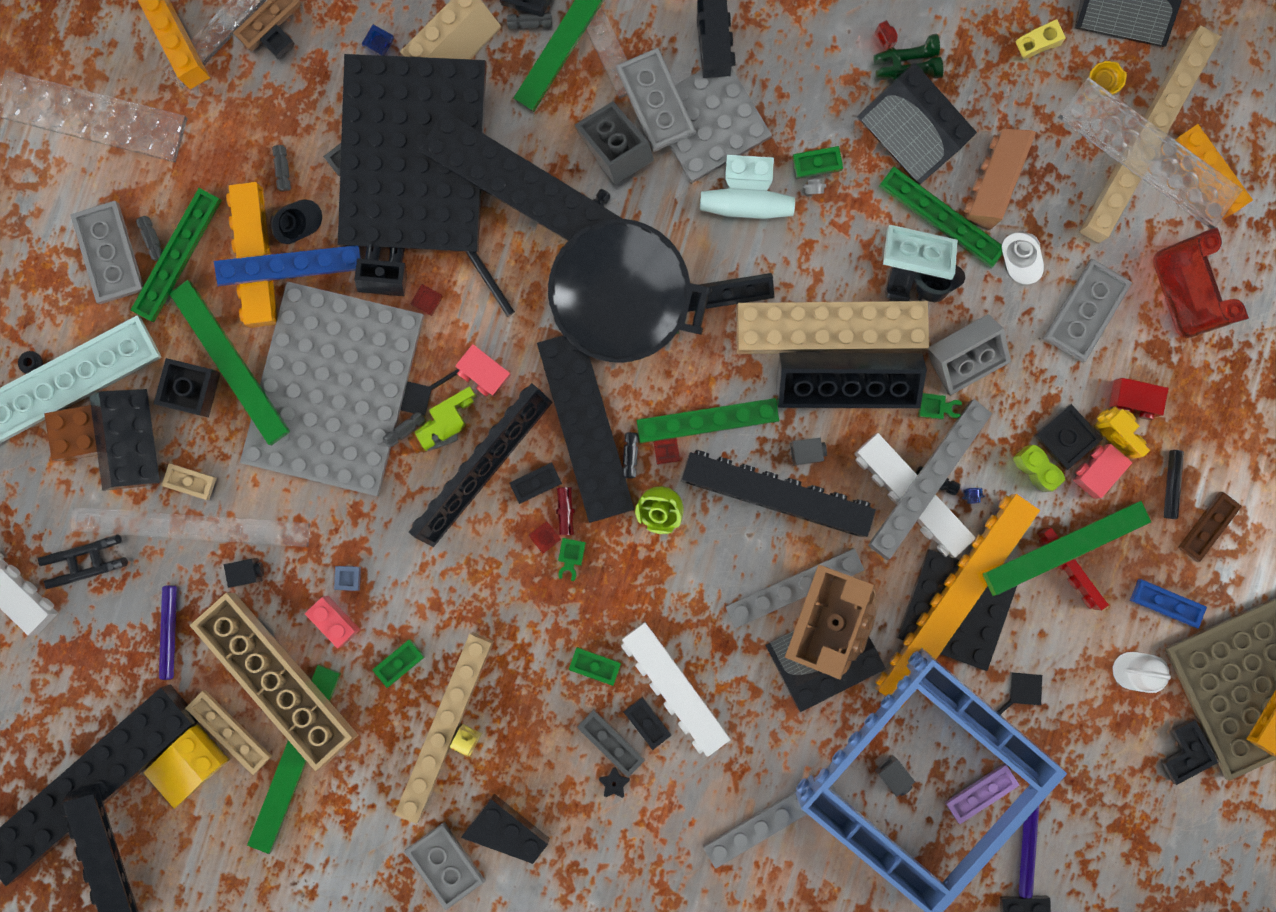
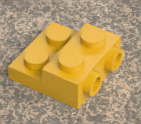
(1118, 429)

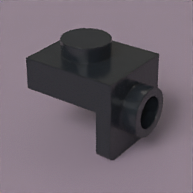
(899, 284)

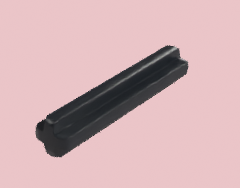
(1173, 484)

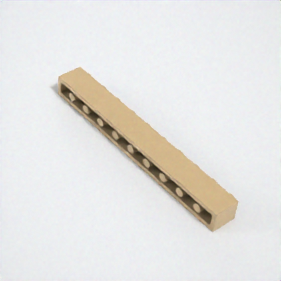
(1161, 114)

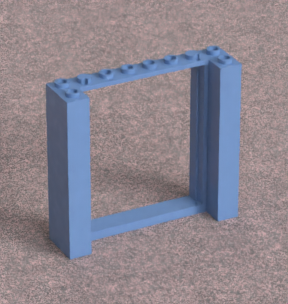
(982, 723)

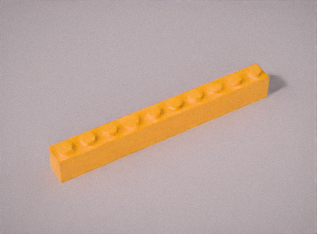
(962, 589)

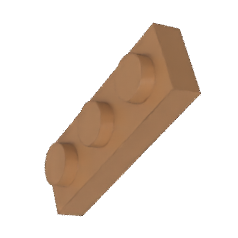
(263, 20)

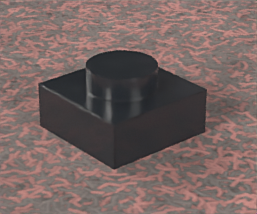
(277, 41)

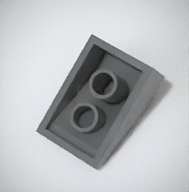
(615, 142)

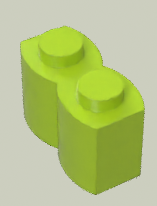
(1042, 473)

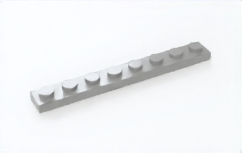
(929, 480)

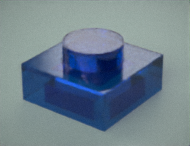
(377, 40)

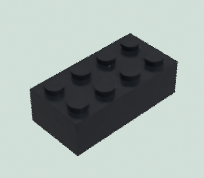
(124, 439)

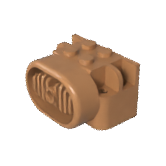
(818, 637)

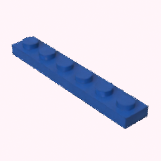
(286, 265)

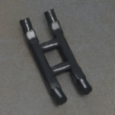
(77, 574)

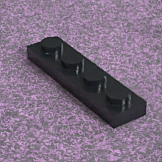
(736, 291)

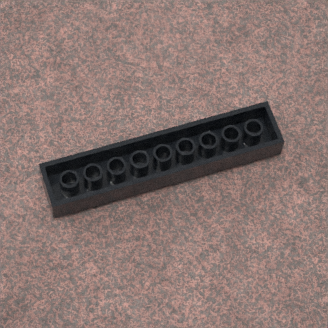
(109, 763)

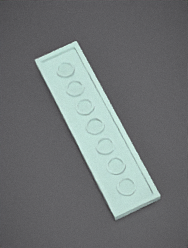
(75, 376)

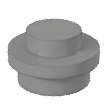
(814, 187)

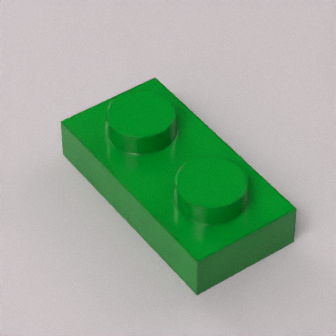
(817, 162)
(398, 663)
(594, 666)

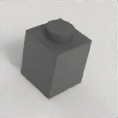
(808, 451)
(895, 776)

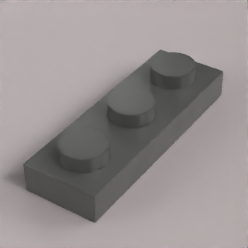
(610, 743)

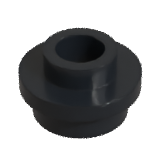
(36, 361)

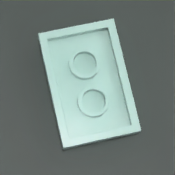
(920, 252)

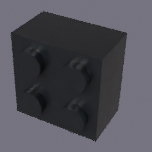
(187, 387)

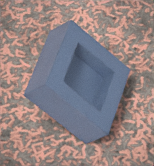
(347, 578)

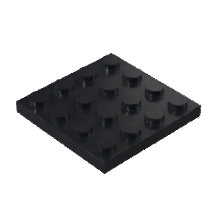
(980, 630)

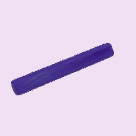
(167, 632)
(1028, 855)

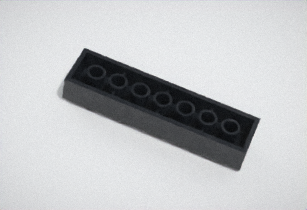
(778, 495)

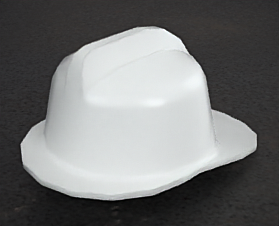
(1023, 257)
(1141, 672)

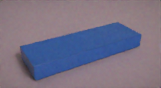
(1168, 603)

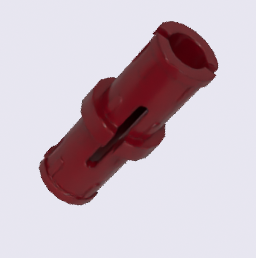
(565, 511)

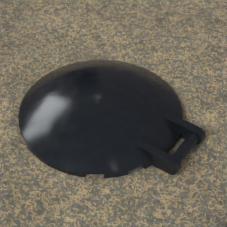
(622, 291)

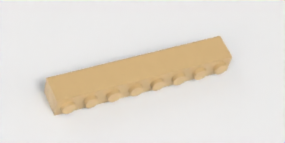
(444, 727)

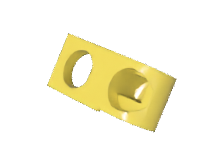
(1041, 39)
(465, 740)

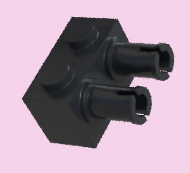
(381, 276)

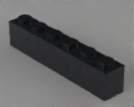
(98, 850)

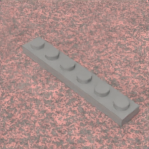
(788, 590)
(755, 829)

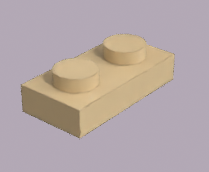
(188, 481)

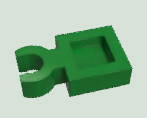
(934, 407)
(572, 554)

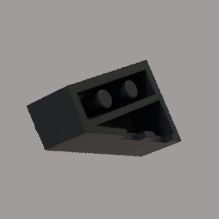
(715, 38)
(506, 831)

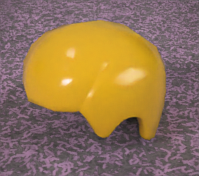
(1109, 76)

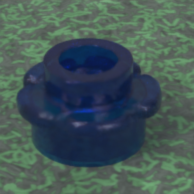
(973, 495)

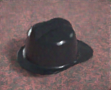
(295, 221)
(936, 288)

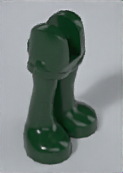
(930, 49)

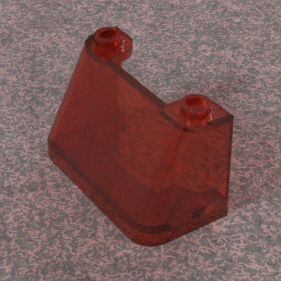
(1192, 288)

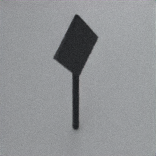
(417, 395)
(1024, 690)

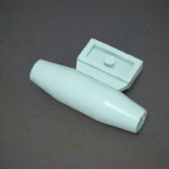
(747, 191)

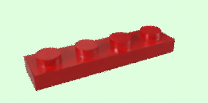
(1077, 577)

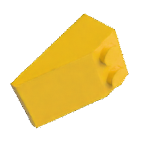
(186, 765)

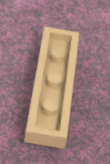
(228, 732)

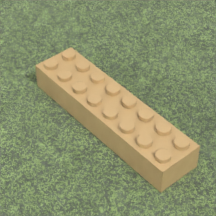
(832, 327)
(274, 680)

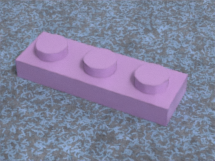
(982, 793)

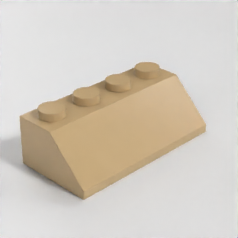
(454, 32)

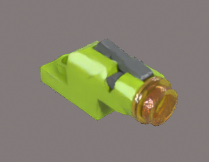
(446, 423)

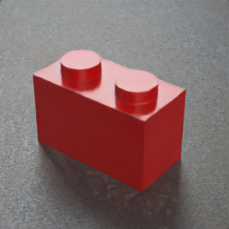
(1139, 398)

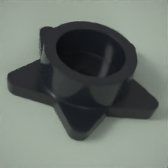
(620, 781)

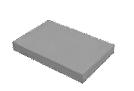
(444, 865)

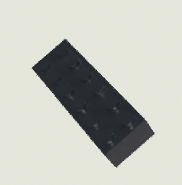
(850, 380)

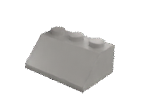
(970, 354)

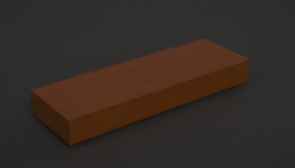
(1209, 526)

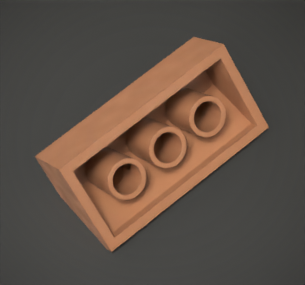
(999, 177)

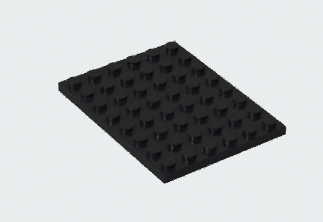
(386, 185)

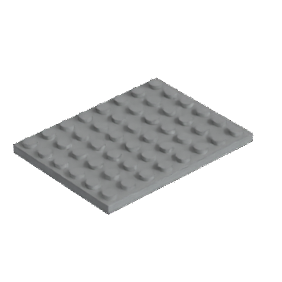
(337, 385)

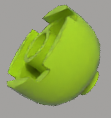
(660, 510)

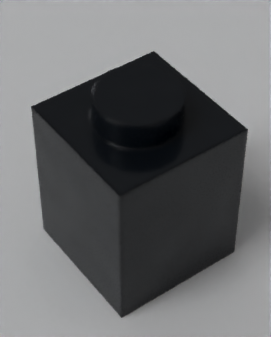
(243, 572)

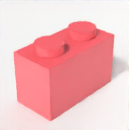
(482, 370)
(1101, 470)
(332, 621)

